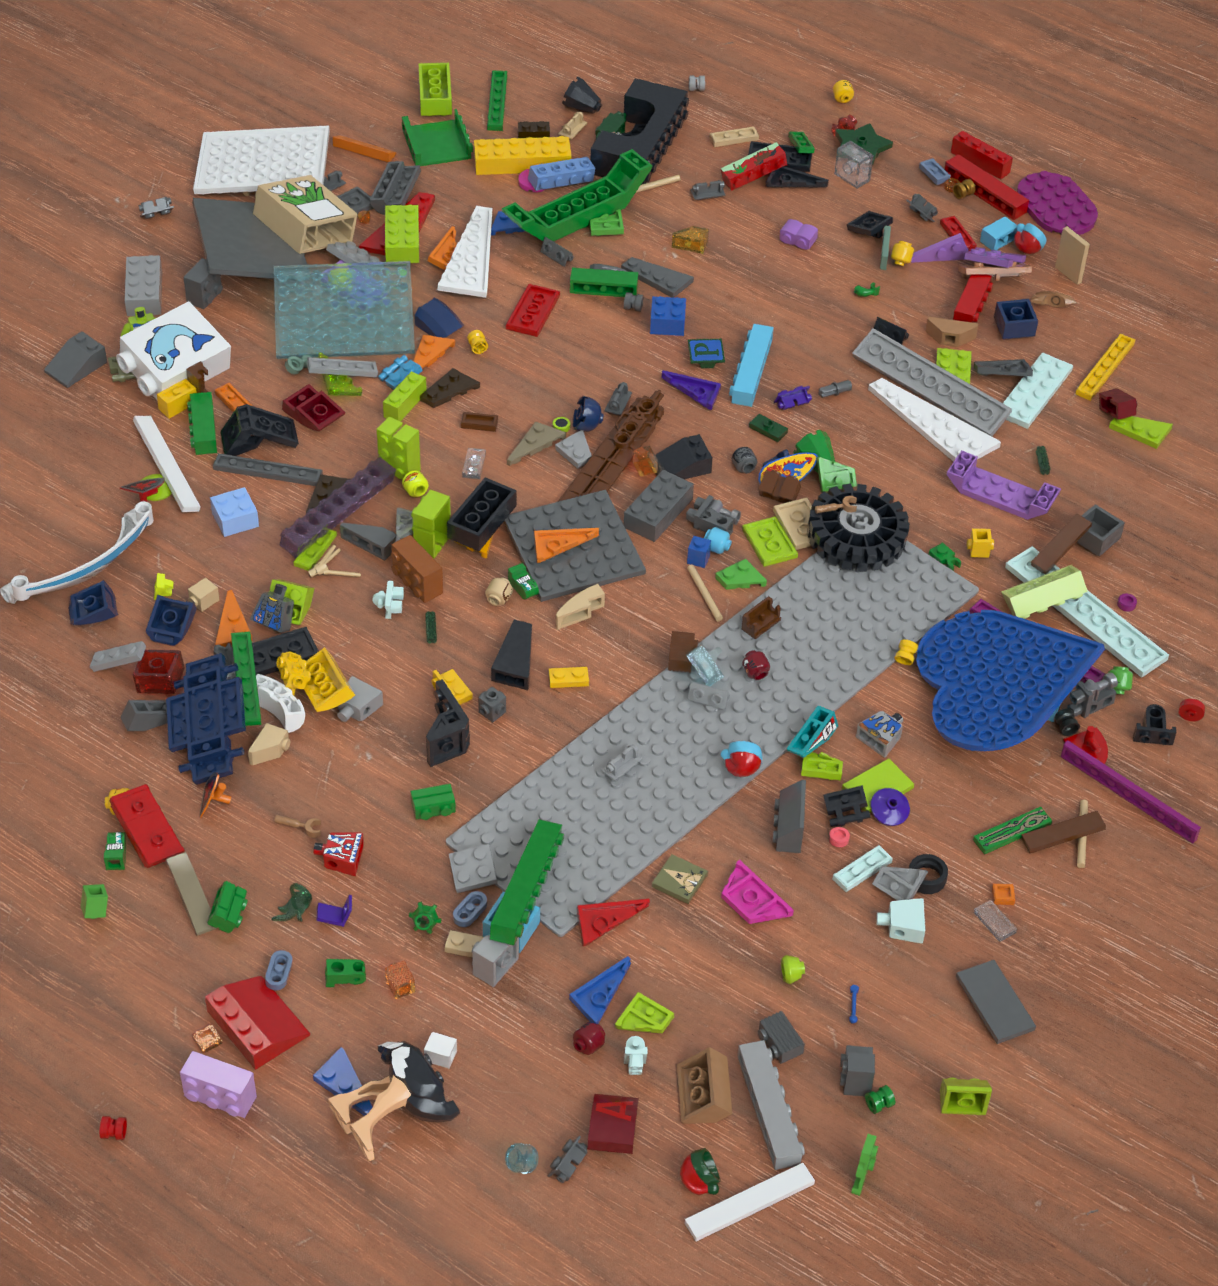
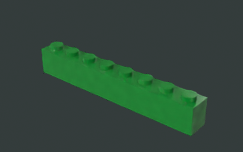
(526, 882)

